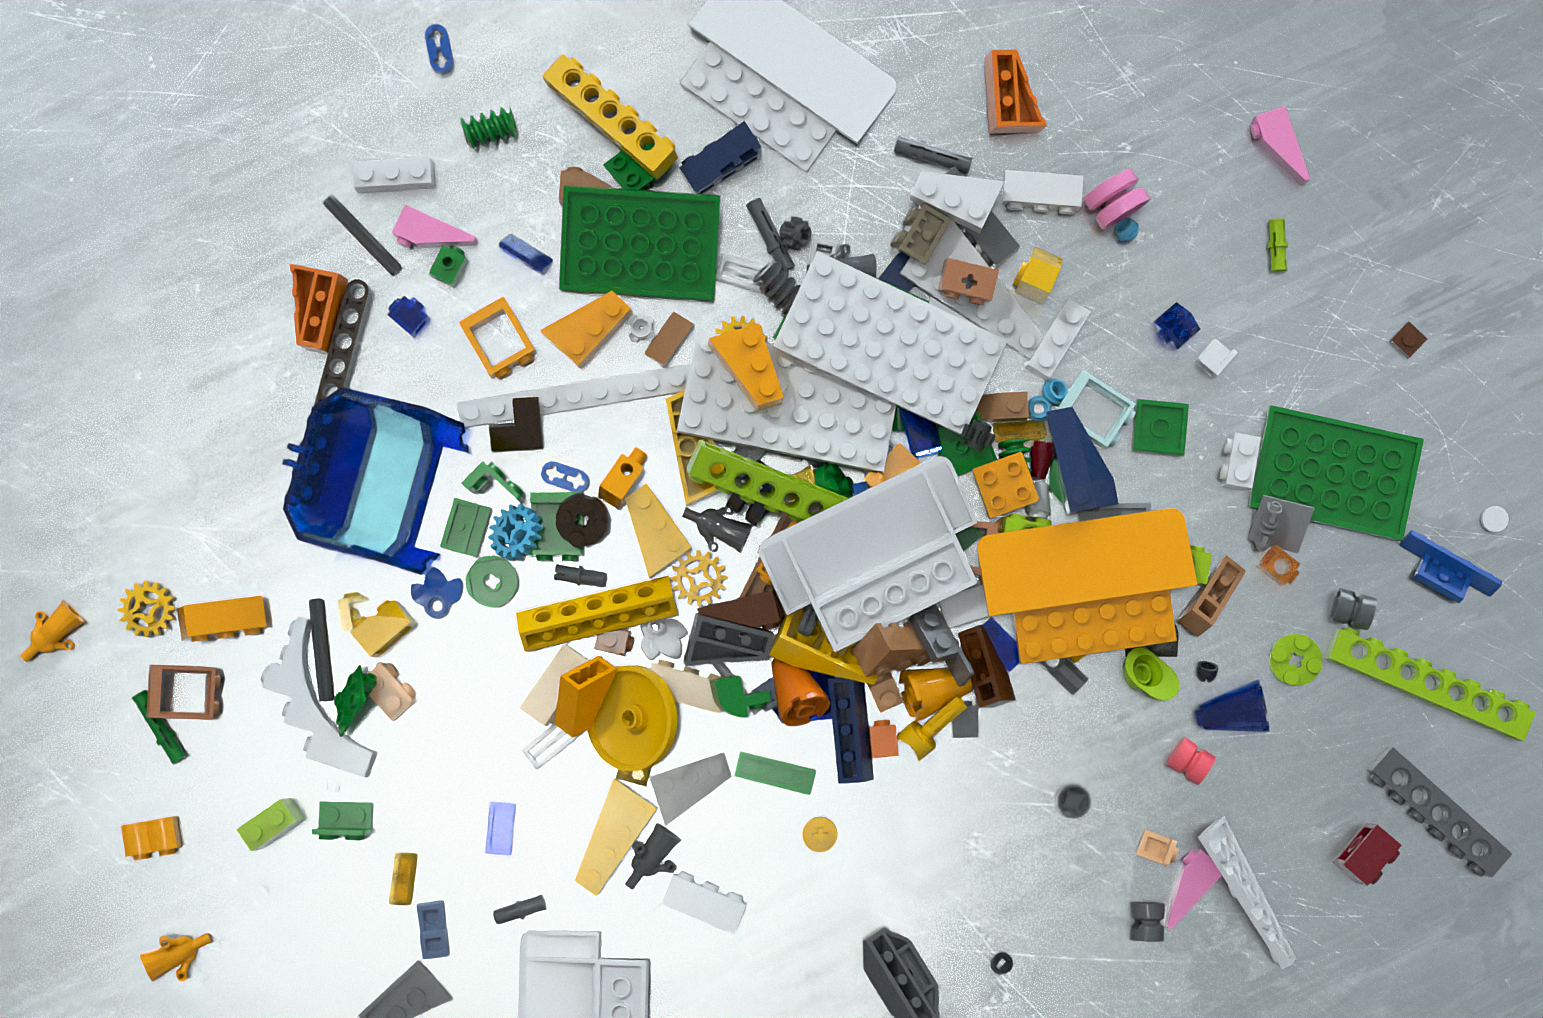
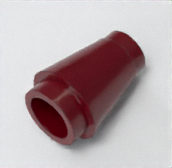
(1042, 456)

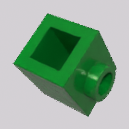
(449, 265)

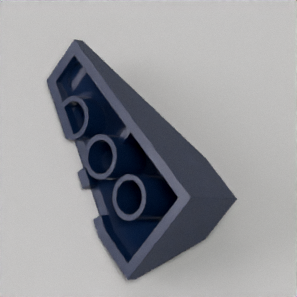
(1081, 470)

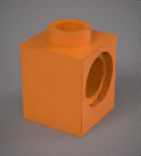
(883, 739)

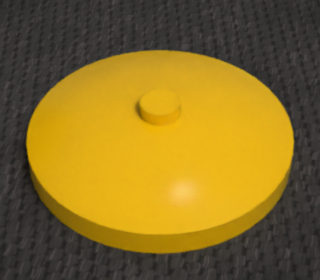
(635, 720)

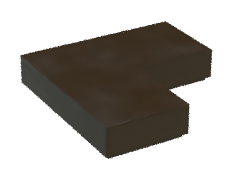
(524, 432)

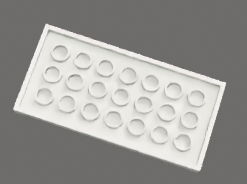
(889, 343)
(817, 420)

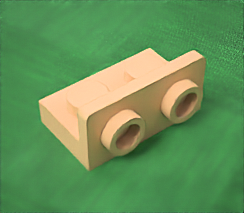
(390, 693)

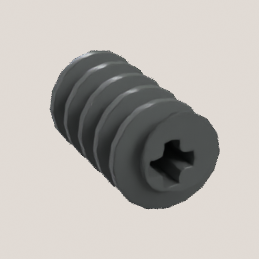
(778, 284)

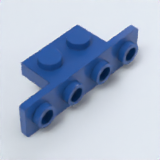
(1446, 570)

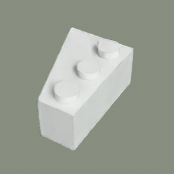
(958, 197)

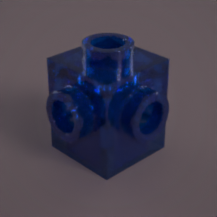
(1176, 326)

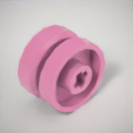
(1115, 196)

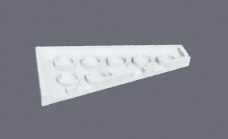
(1000, 316)
(1233, 866)

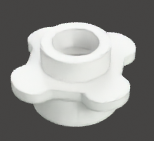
(636, 322)

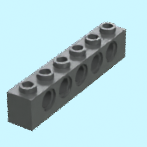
(1493, 852)

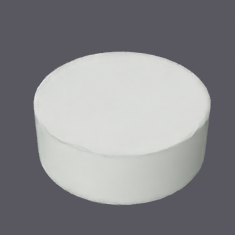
(1494, 519)

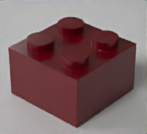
(1368, 854)

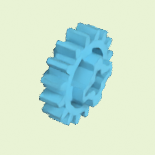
(515, 532)

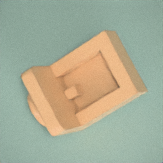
(885, 692)
(1157, 848)

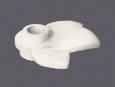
(664, 640)

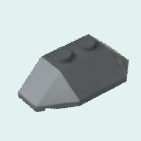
(900, 976)

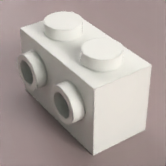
(1240, 461)

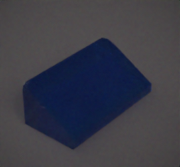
(526, 254)
(921, 434)

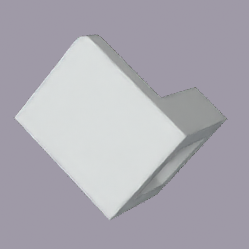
(1215, 358)

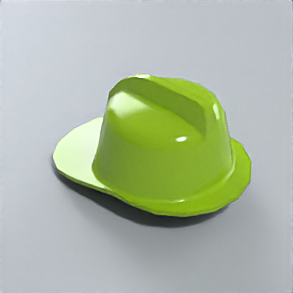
(1150, 674)

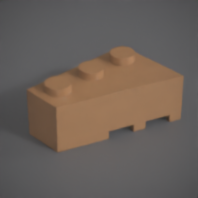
(889, 649)

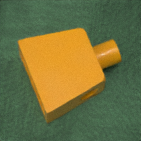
(617, 485)

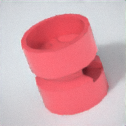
(1193, 762)

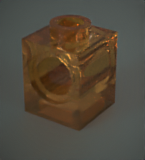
(1267, 562)

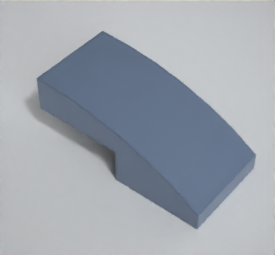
(432, 929)

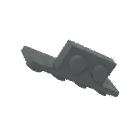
(941, 643)

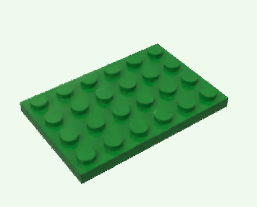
(639, 242)
(1343, 469)

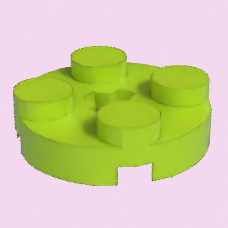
(1291, 674)

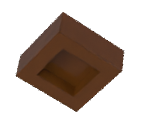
(1408, 340)

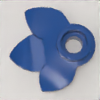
(436, 589)

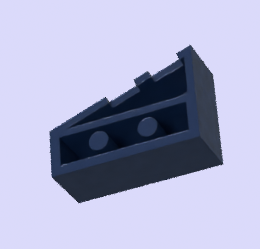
(721, 159)

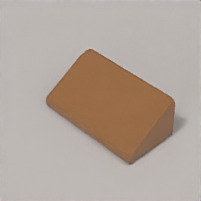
(669, 339)

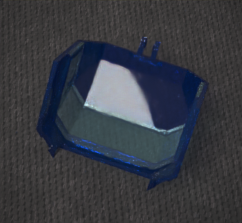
(368, 476)

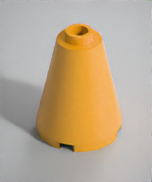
(929, 690)

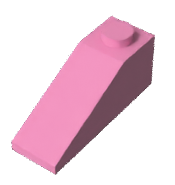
(1278, 139)
(426, 231)
(1193, 881)

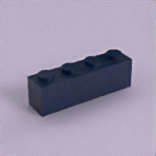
(850, 730)

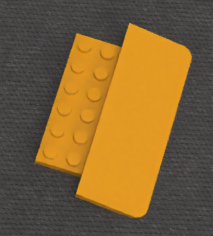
(1088, 582)

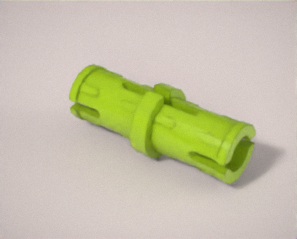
(1277, 245)

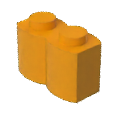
(151, 836)

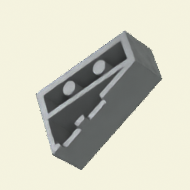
(725, 641)

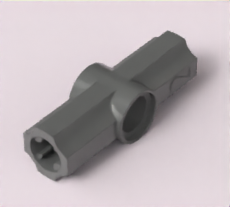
(1066, 674)

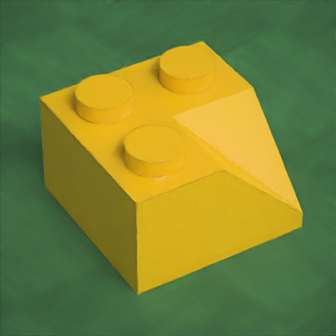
(384, 629)

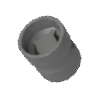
(1353, 609)
(1072, 801)
(1147, 921)

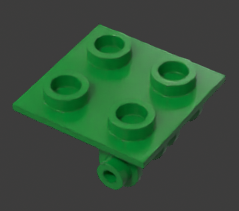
(630, 173)
(353, 697)

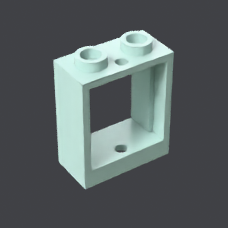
(1125, 416)

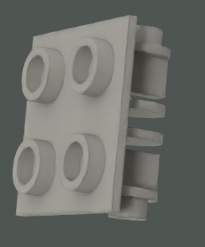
(1280, 524)

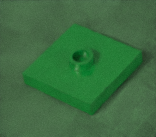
(1160, 427)
(960, 455)

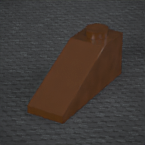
(751, 610)
(990, 677)

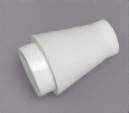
(1041, 508)

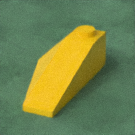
(815, 651)

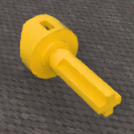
(921, 737)
(819, 834)

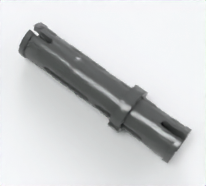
(932, 154)
(770, 234)

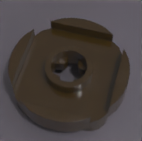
(580, 534)

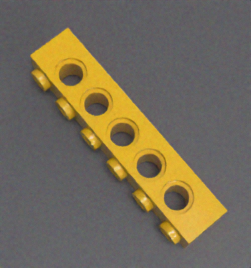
(654, 161)
(596, 613)

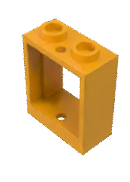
(482, 317)

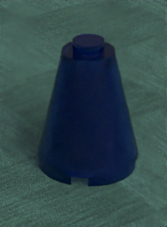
(1236, 710)

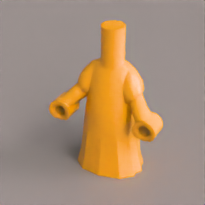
(46, 636)
(171, 954)

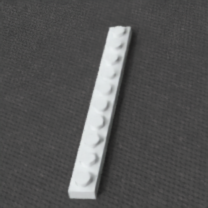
(577, 395)

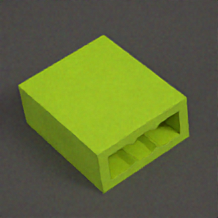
(270, 824)

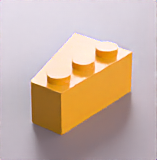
(750, 365)
(221, 618)

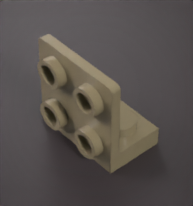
(921, 233)

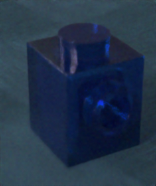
(408, 315)

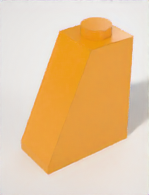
(582, 695)

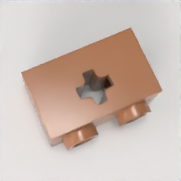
(983, 278)

